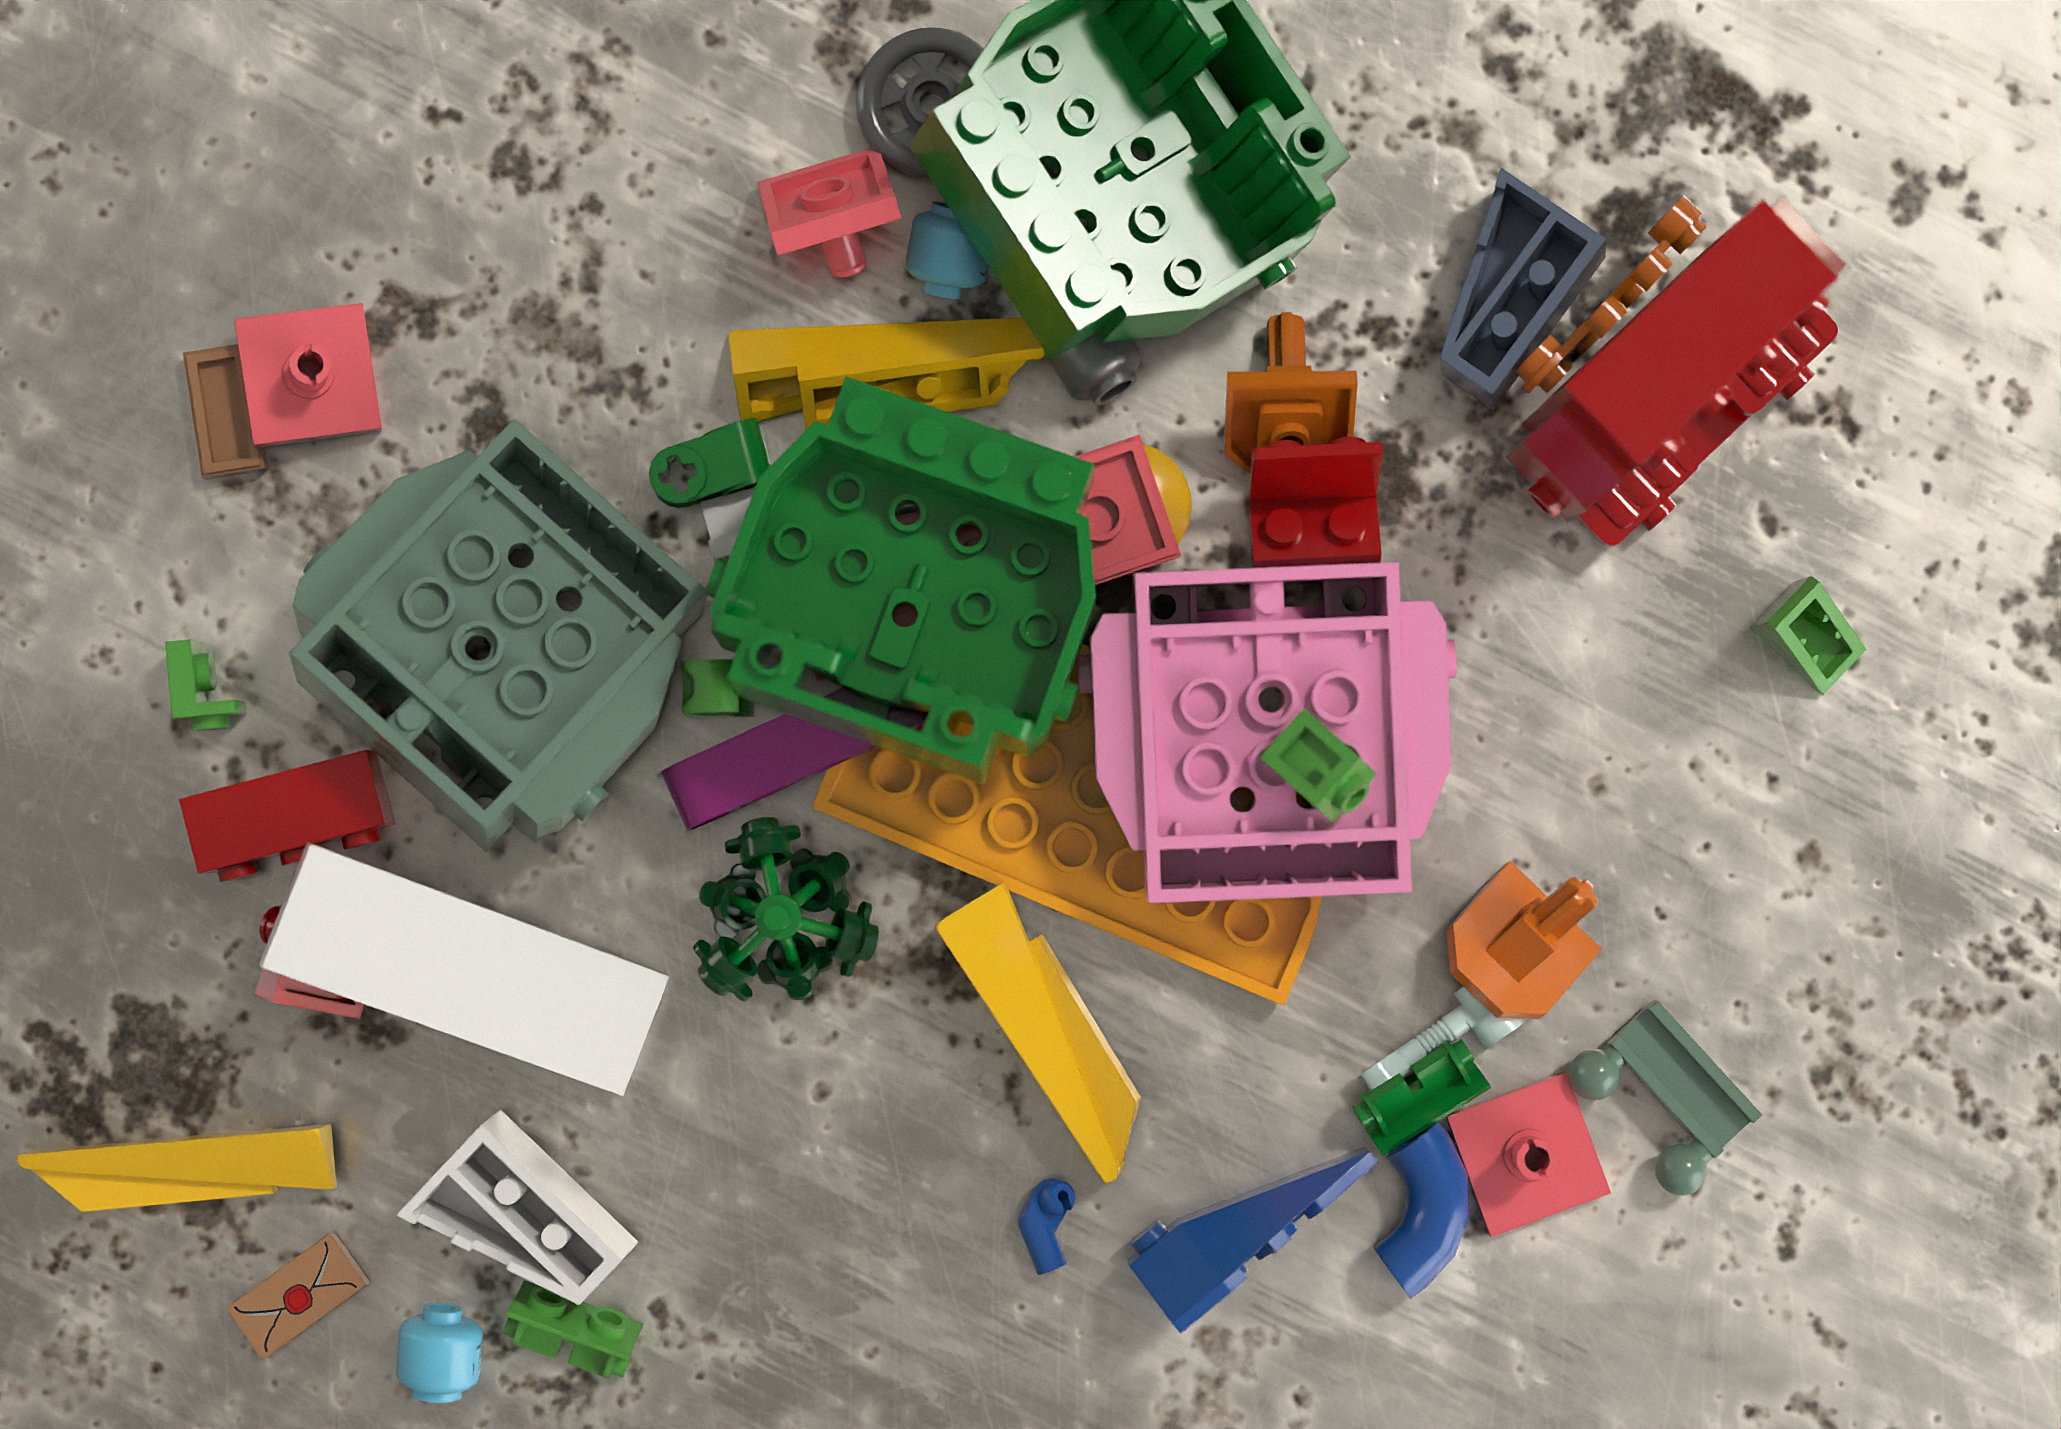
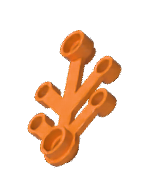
(1548, 361)

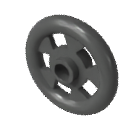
(879, 90)

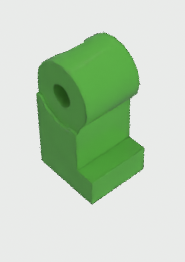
(709, 692)

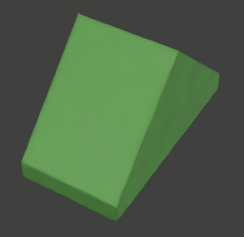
(1810, 634)

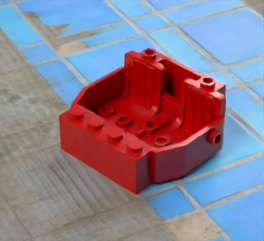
(1683, 376)

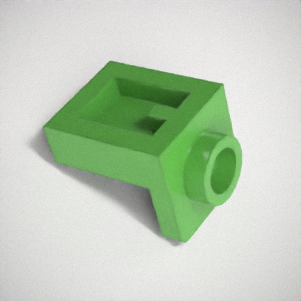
(189, 679)
(1319, 766)

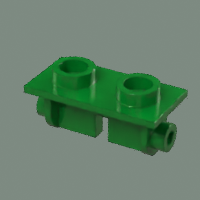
(1412, 1104)

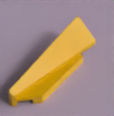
(931, 362)
(1046, 1025)
(187, 1167)

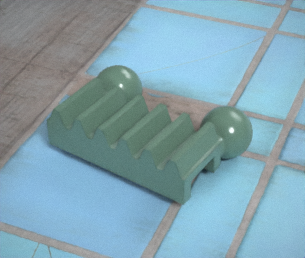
(1684, 1083)

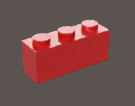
(285, 811)

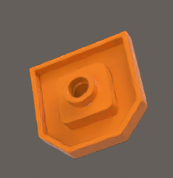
(1287, 397)
(1519, 945)

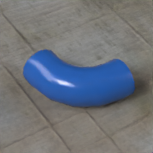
(1433, 1212)

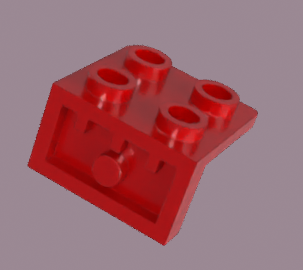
(1315, 503)

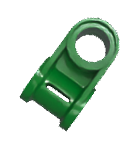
(724, 460)

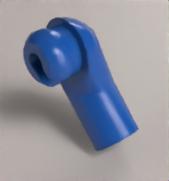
(1040, 1220)

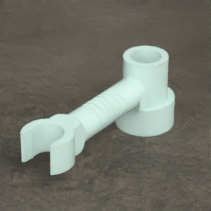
(1467, 1016)

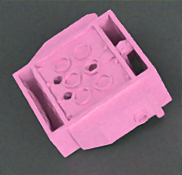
(1186, 729)

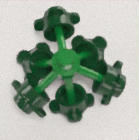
(742, 903)

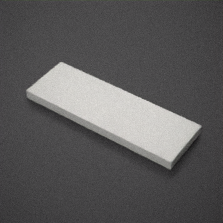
(463, 969)

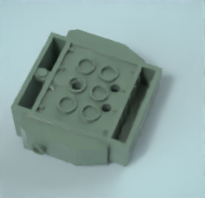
(560, 688)

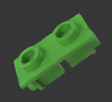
(599, 1334)

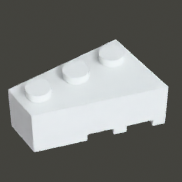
(522, 1211)

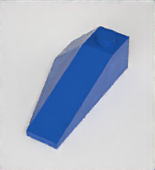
(1205, 1252)

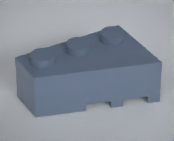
(1518, 287)

